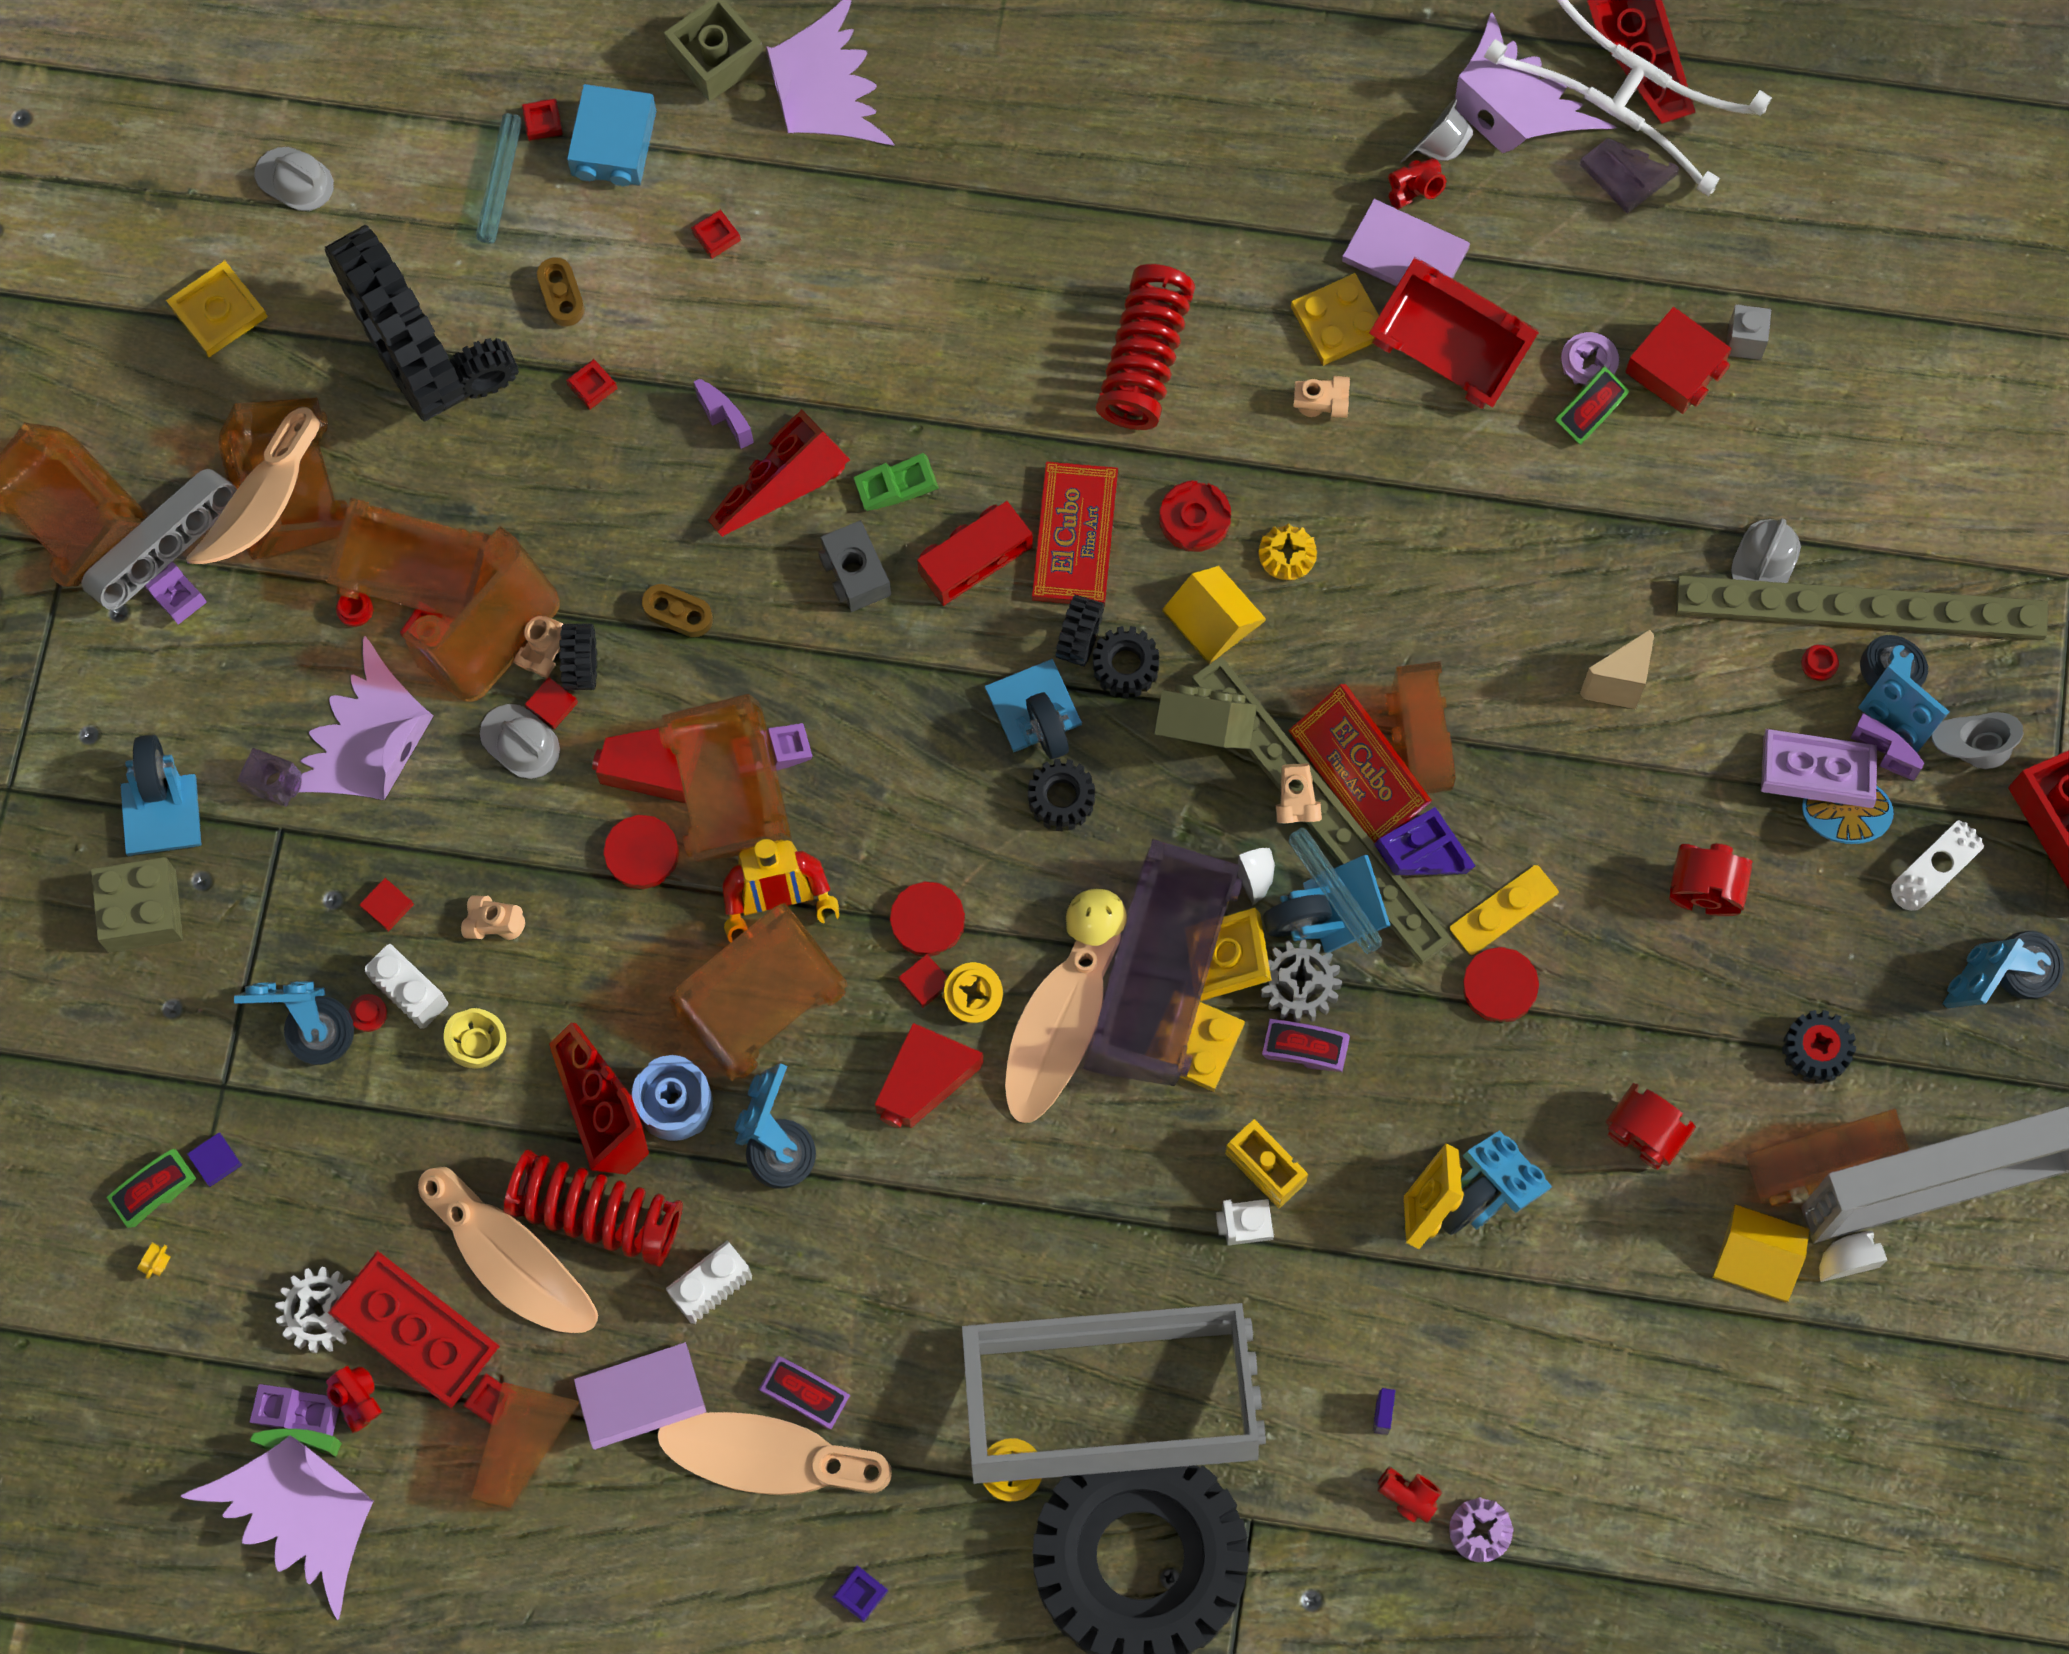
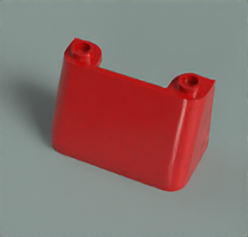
(1453, 332)

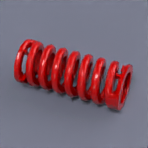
(1129, 396)
(652, 1241)

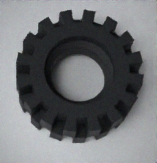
(484, 367)
(1079, 630)
(1129, 641)
(578, 656)
(1061, 773)

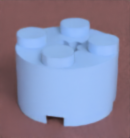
(654, 1088)

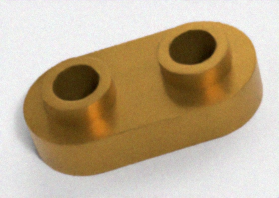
(562, 293)
(679, 610)

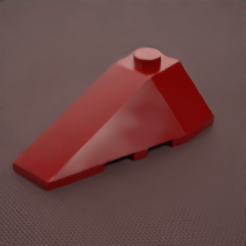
(1646, 31)
(796, 465)
(598, 1104)

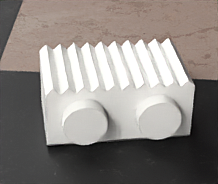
(406, 986)
(709, 1282)

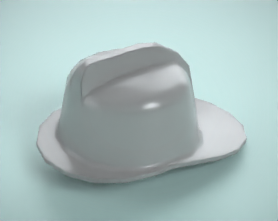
(1446, 136)
(294, 178)
(1767, 552)
(1979, 739)
(520, 741)

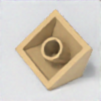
(1621, 675)

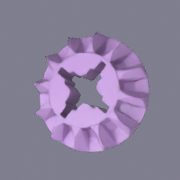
(1584, 345)
(1478, 1548)

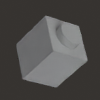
(1748, 331)

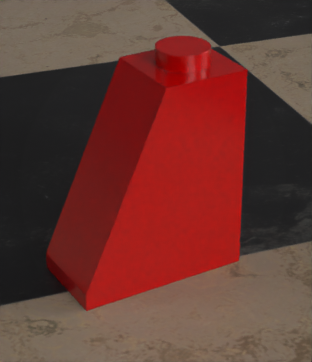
(639, 765)
(924, 1076)

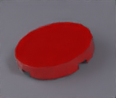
(1195, 516)
(641, 851)
(927, 918)
(1500, 984)

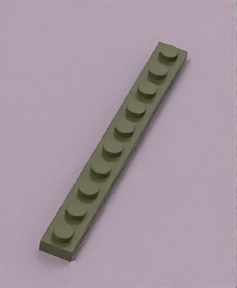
(1862, 607)
(1337, 828)

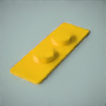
(1504, 910)

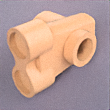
(1329, 397)
(542, 646)
(1297, 805)
(492, 918)

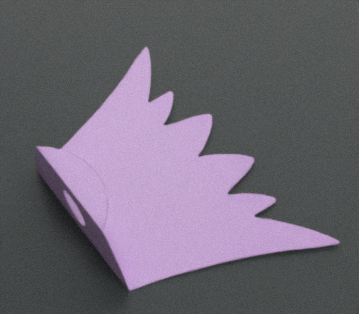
(817, 82)
(1516, 99)
(372, 737)
(303, 1505)

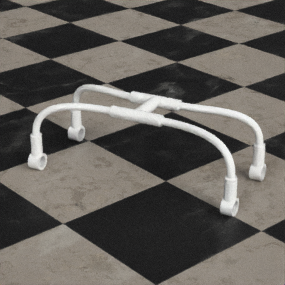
(1616, 106)

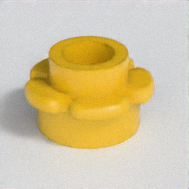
(154, 1261)

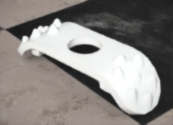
(1922, 881)

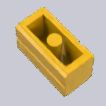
(1266, 1163)

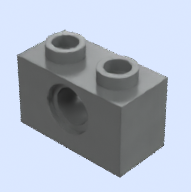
(849, 546)

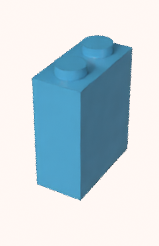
(611, 135)

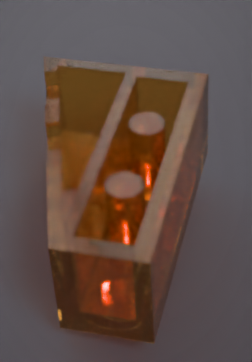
(1422, 725)
(518, 1442)

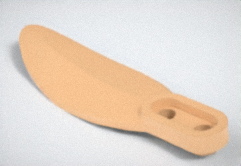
(262, 494)
(1056, 1030)
(508, 1257)
(767, 1455)

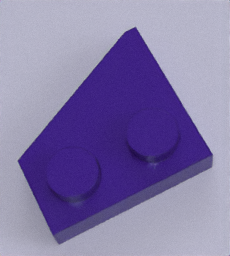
(1424, 848)

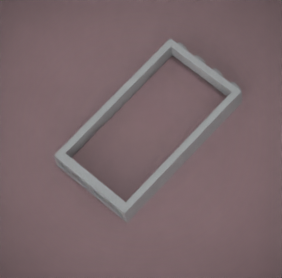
(1939, 1175)
(1102, 1331)

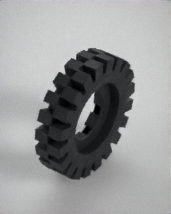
(395, 322)
(1167, 1624)

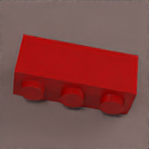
(974, 552)

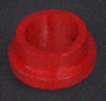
(353, 611)
(1820, 662)
(368, 1012)

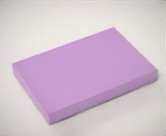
(1391, 240)
(1819, 768)
(639, 1396)

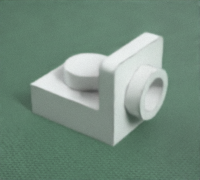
(1245, 1222)

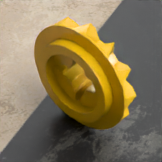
(1275, 562)
(987, 985)
(1020, 1488)

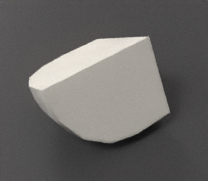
(1257, 872)
(1851, 1256)

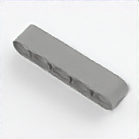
(158, 540)

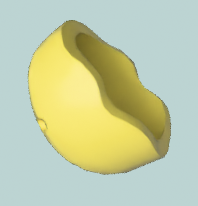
(1090, 919)
(476, 1044)

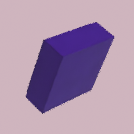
(214, 1159)
(1384, 1411)
(860, 1593)

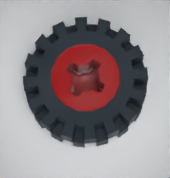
(1816, 1059)

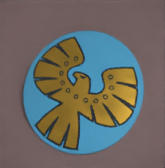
(1847, 822)

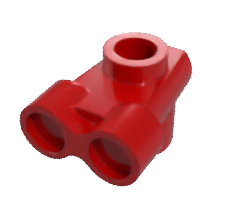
(1414, 180)
(351, 1393)
(1414, 1498)

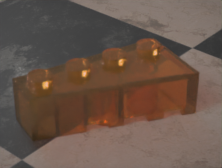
(1806, 1161)

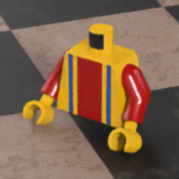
(774, 876)

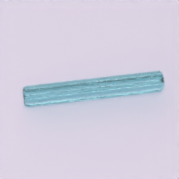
(498, 178)
(1335, 891)

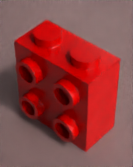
(1679, 361)

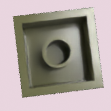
(714, 48)
(1206, 717)
(137, 904)

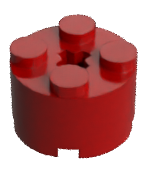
(1710, 879)
(1649, 1126)

